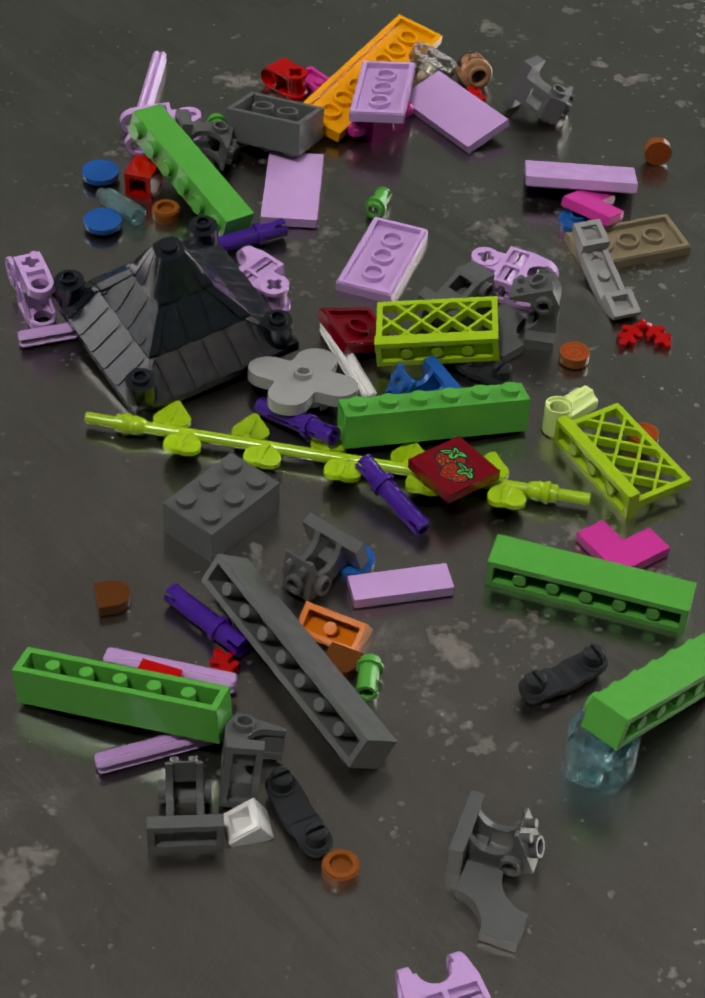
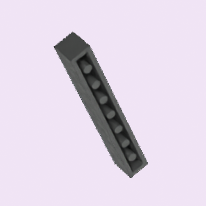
(299, 662)

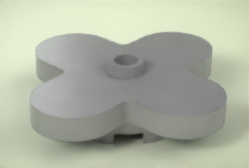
(301, 383)

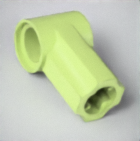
(575, 405)

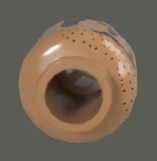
(473, 70)

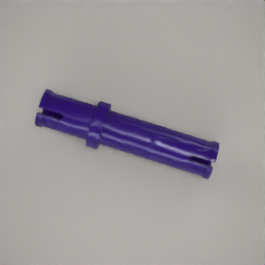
(256, 234)
(305, 424)
(385, 486)
(217, 627)

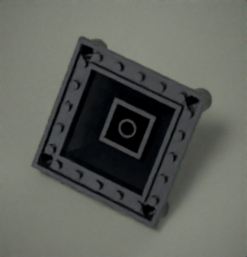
(173, 320)

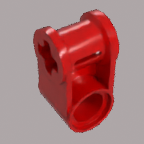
(286, 79)

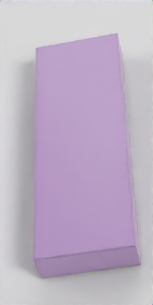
(400, 585)

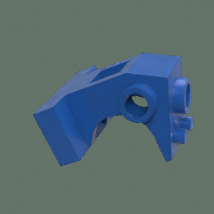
(433, 378)

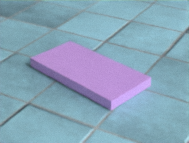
(382, 92)
(456, 112)
(580, 177)
(292, 189)
(382, 260)

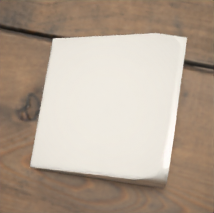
(247, 824)

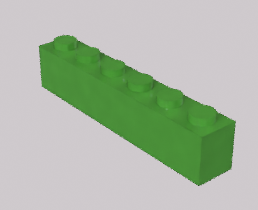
(188, 169)
(433, 415)
(590, 583)
(123, 694)
(647, 695)

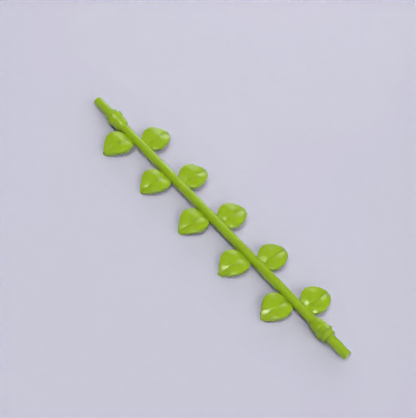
(252, 436)

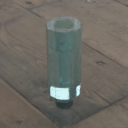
(126, 207)

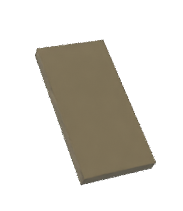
(640, 241)

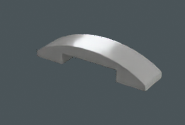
(601, 272)

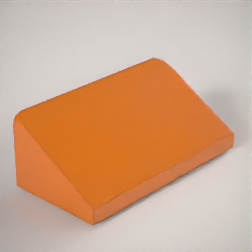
(329, 627)

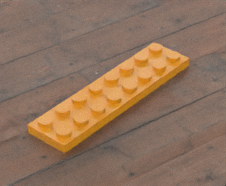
(389, 45)

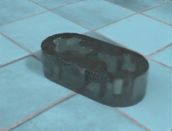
(432, 60)

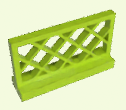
(448, 347)
(600, 466)

